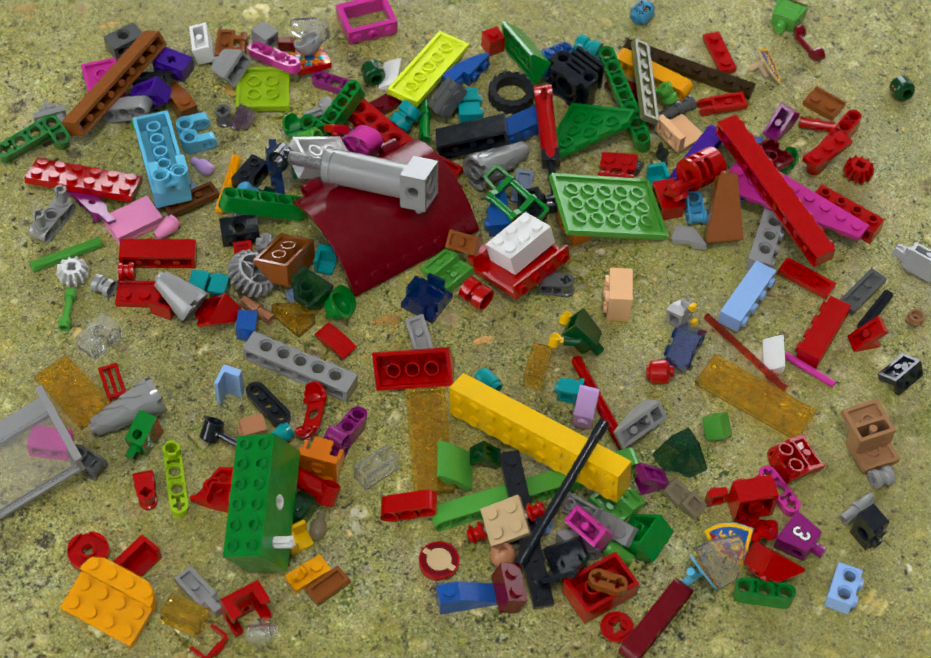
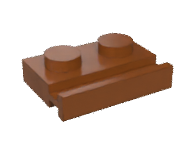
(824, 103)

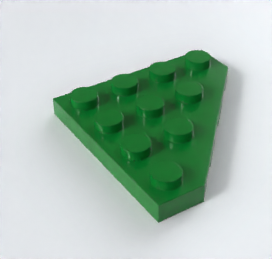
(589, 124)

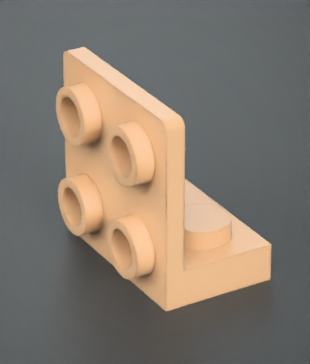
(678, 132)

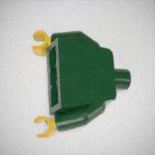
(579, 332)

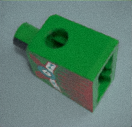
(142, 435)

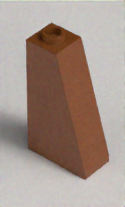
(724, 213)

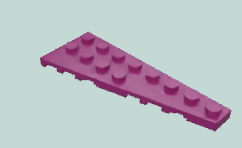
(824, 212)

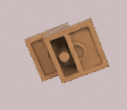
(870, 436)

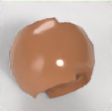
(502, 554)

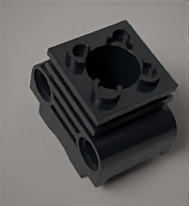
(575, 76)

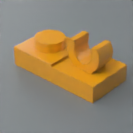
(307, 573)

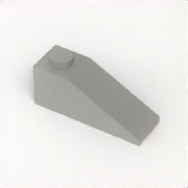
(639, 421)

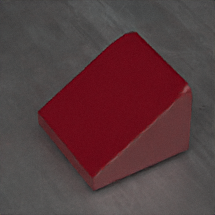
(286, 44)

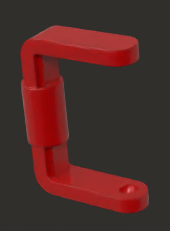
(217, 648)

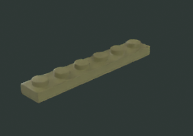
(644, 81)

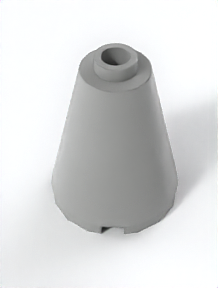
(179, 294)

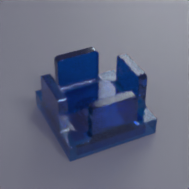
(426, 297)

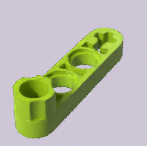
(171, 452)

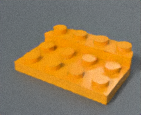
(111, 600)

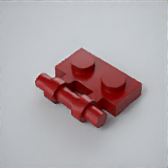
(618, 162)

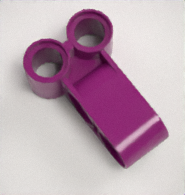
(347, 430)

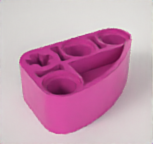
(363, 140)

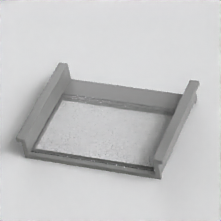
(34, 454)

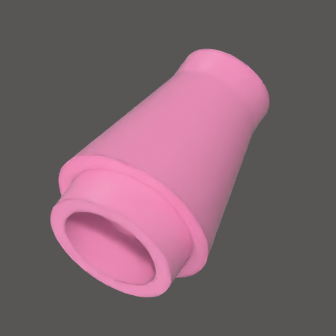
(167, 227)

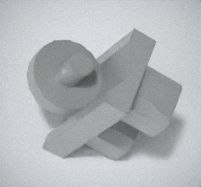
(48, 109)

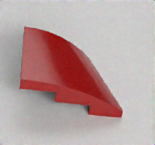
(215, 490)

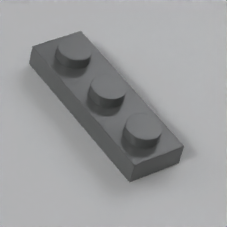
(863, 290)

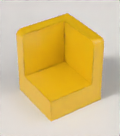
(301, 537)

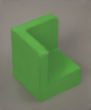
(717, 426)

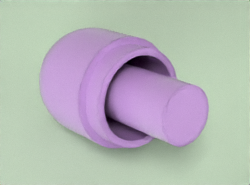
(203, 166)

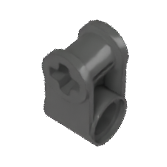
(555, 283)
(93, 462)

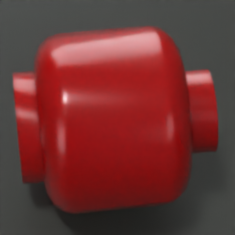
(659, 371)

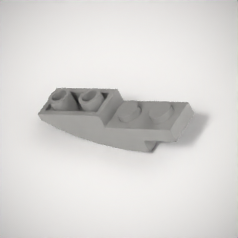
(623, 532)

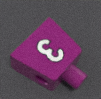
(800, 538)

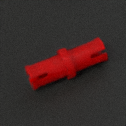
(816, 124)

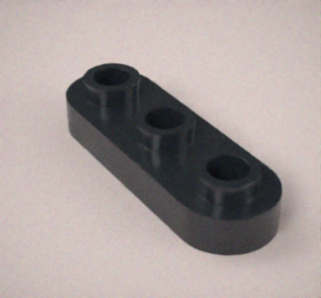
(264, 399)

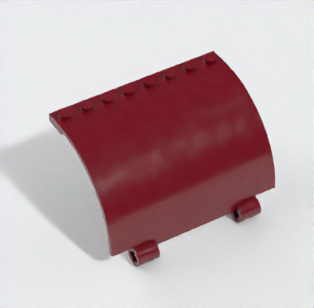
(374, 233)

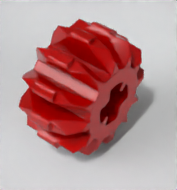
(858, 169)

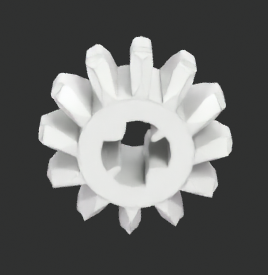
(72, 271)

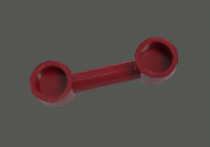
(815, 54)

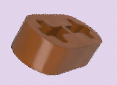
(607, 582)

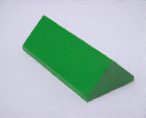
(524, 52)

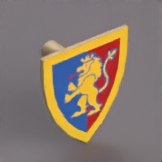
(765, 65)

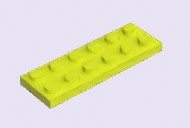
(427, 68)

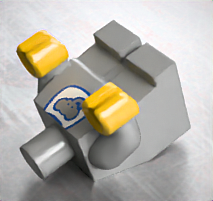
(681, 312)

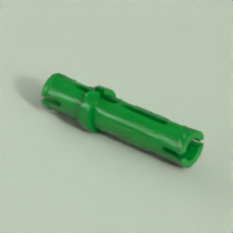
(424, 121)

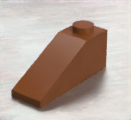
(181, 101)

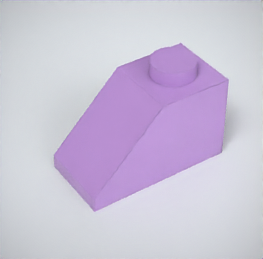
(585, 407)

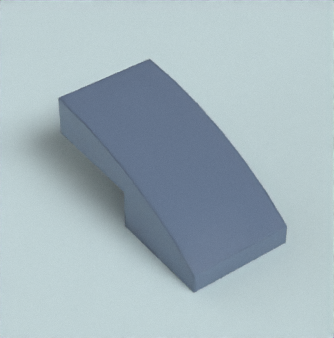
(525, 179)

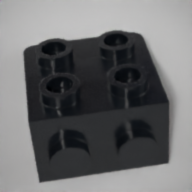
(565, 559)

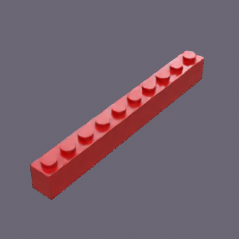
(775, 190)

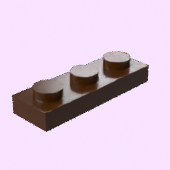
(200, 196)

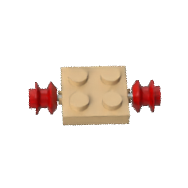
(505, 521)

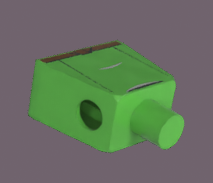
(788, 15)

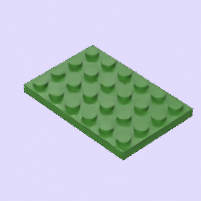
(608, 206)

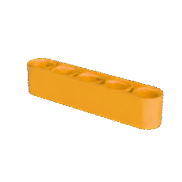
(661, 74)

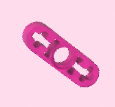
(782, 502)

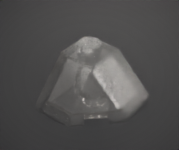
(722, 558)

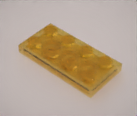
(72, 391)

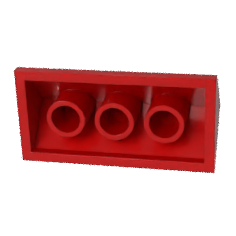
(413, 368)

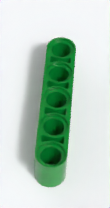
(260, 204)

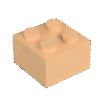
(618, 294)

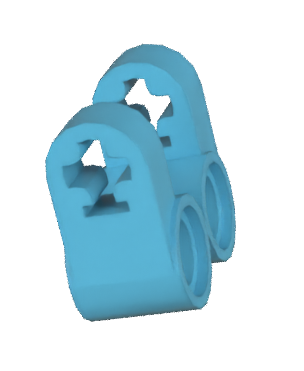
(189, 138)
(165, 179)

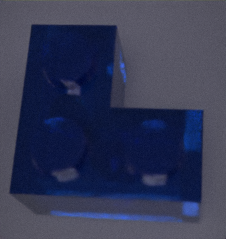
(685, 343)

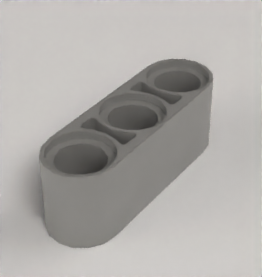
(127, 108)

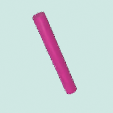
(809, 369)

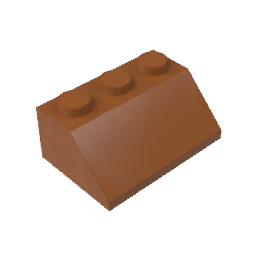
(285, 257)

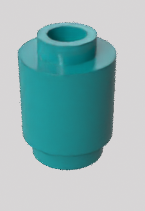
(489, 378)

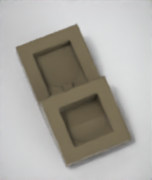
(682, 498)

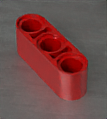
(408, 505)

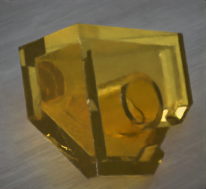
(294, 317)

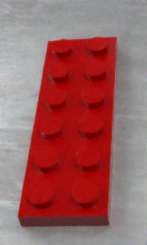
(84, 179)

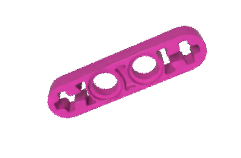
(274, 57)

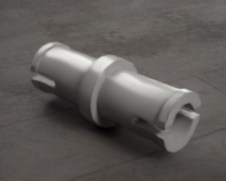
(855, 507)

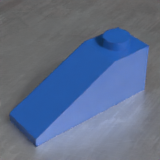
(496, 219)
(464, 596)

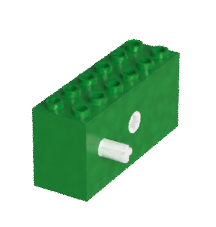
(261, 503)

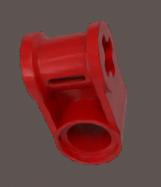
(145, 489)

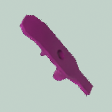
(94, 206)

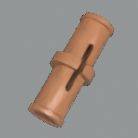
(263, 313)

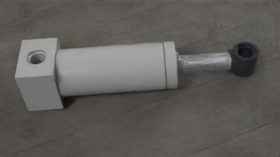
(411, 182)

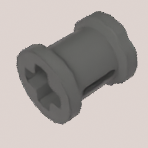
(222, 112)

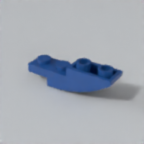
(468, 70)

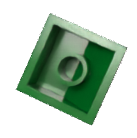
(651, 536)

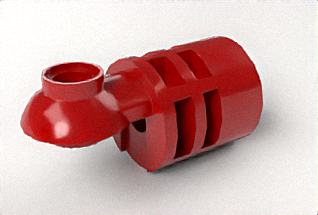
(696, 172)

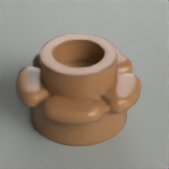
(918, 315)

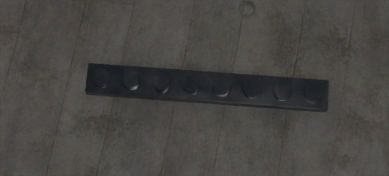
(535, 569)

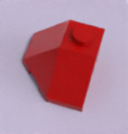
(217, 311)

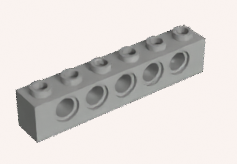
(766, 240)
(255, 352)

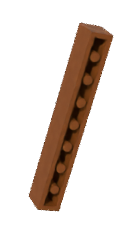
(114, 83)

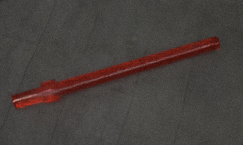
(770, 375)

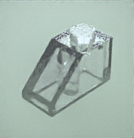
(303, 26)

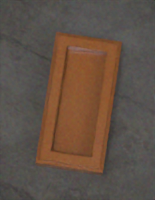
(327, 586)

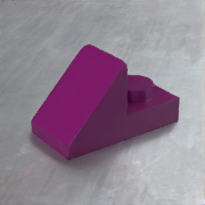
(650, 478)

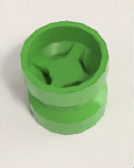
(666, 92)

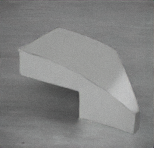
(688, 235)

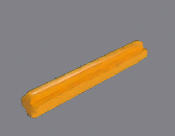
(232, 169)

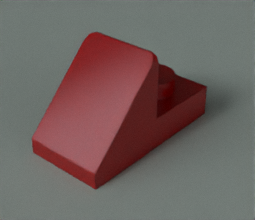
(868, 335)

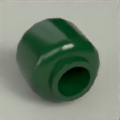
(373, 72)
(902, 88)

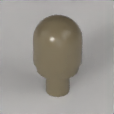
(318, 527)

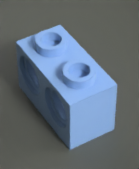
(841, 587)

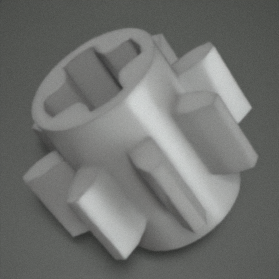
(264, 240)

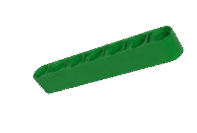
(624, 91)

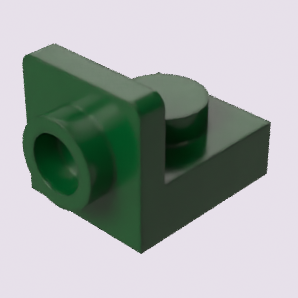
(485, 453)

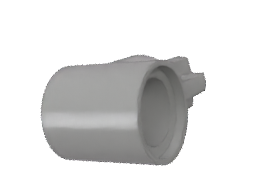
(322, 105)

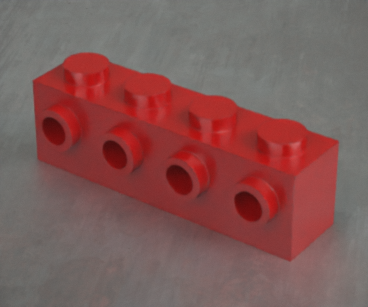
(873, 220)

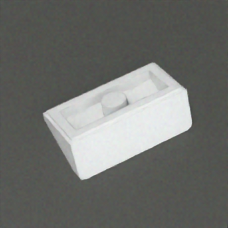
(392, 70)
(774, 353)

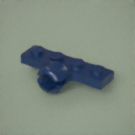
(276, 177)

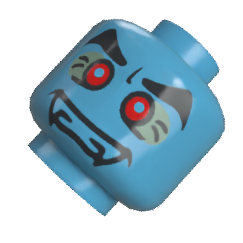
(642, 12)

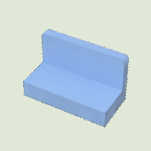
(228, 381)

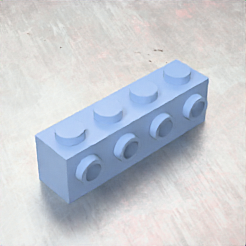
(747, 296)

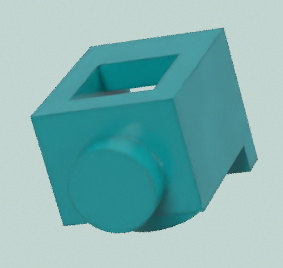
(567, 390)

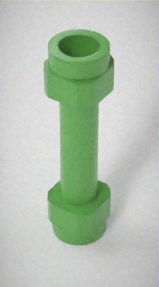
(65, 322)

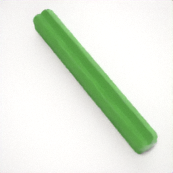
(73, 251)

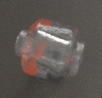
(261, 632)

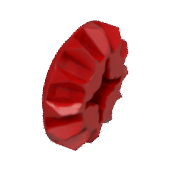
(612, 619)

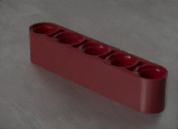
(656, 620)

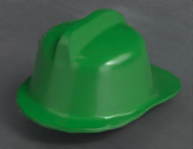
(340, 303)

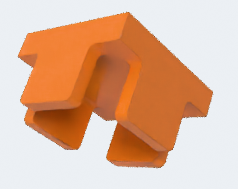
(318, 458)

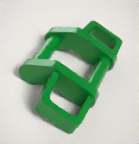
(493, 195)

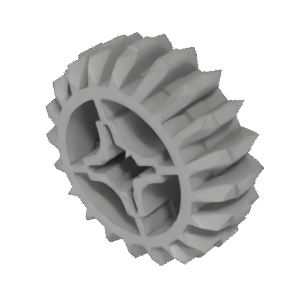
(247, 275)

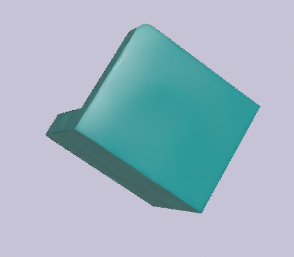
(657, 172)
(325, 260)

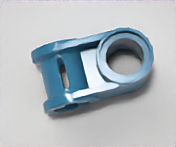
(695, 209)

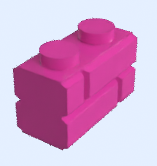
(589, 527)

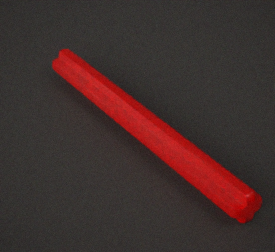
(602, 406)

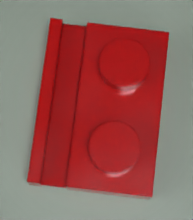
(134, 293)

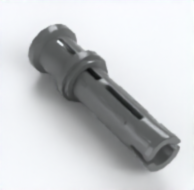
(677, 108)

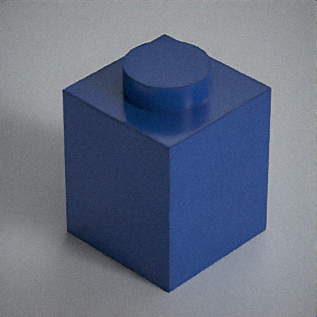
(246, 323)

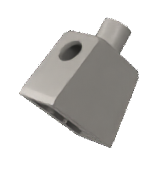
(231, 65)

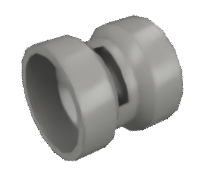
(104, 285)
(881, 477)

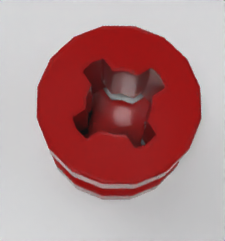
(126, 271)

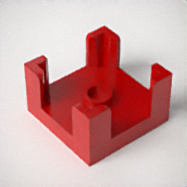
(242, 602)

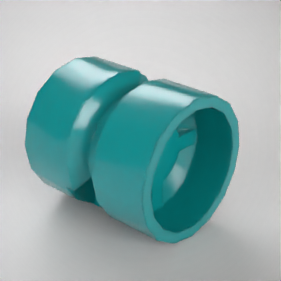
(591, 46)
(405, 116)

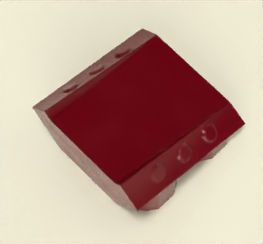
(781, 158)

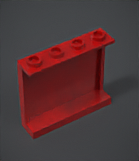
(527, 278)

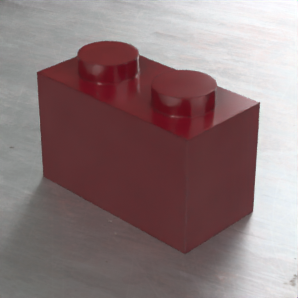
(509, 588)

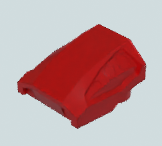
(794, 459)

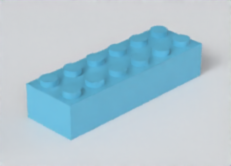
(159, 144)

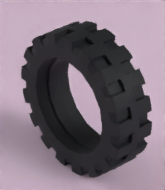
(514, 79)

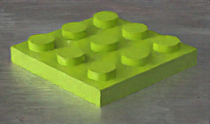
(264, 89)

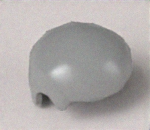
(309, 44)

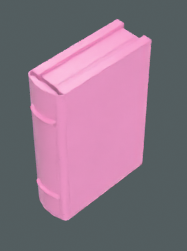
(134, 220)

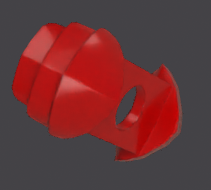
(315, 397)

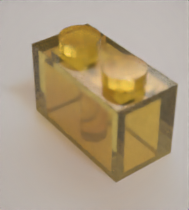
(537, 366)

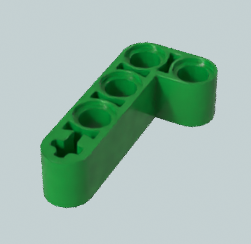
(351, 89)
(31, 142)

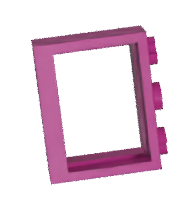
(367, 32)

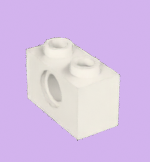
(201, 43)

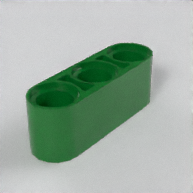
(772, 588)

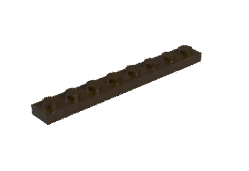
(699, 72)

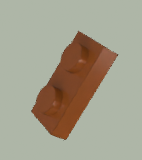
(463, 242)

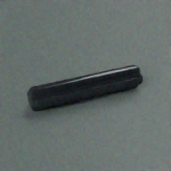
(876, 308)

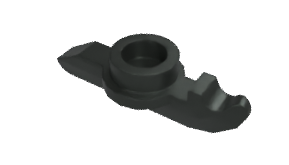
(662, 153)

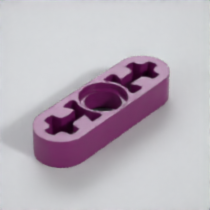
(324, 80)

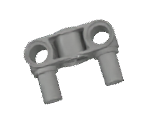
(54, 217)

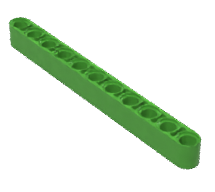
(540, 487)

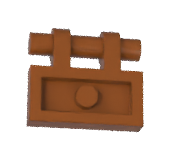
(227, 38)

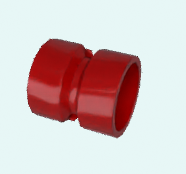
(476, 293)

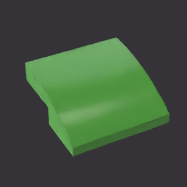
(449, 268)
(454, 465)
(624, 508)

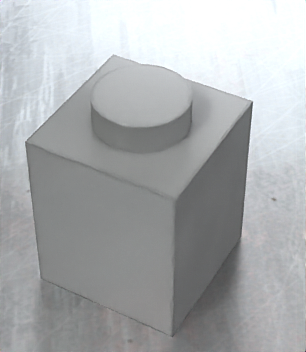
(265, 34)

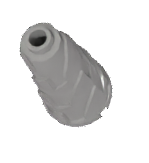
(481, 162)
(124, 410)

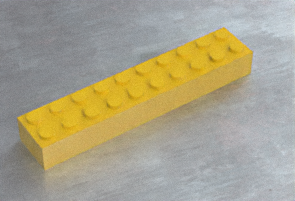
(538, 436)

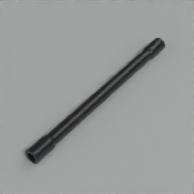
(529, 547)

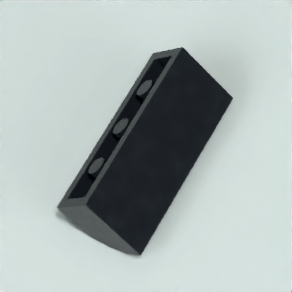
(472, 136)

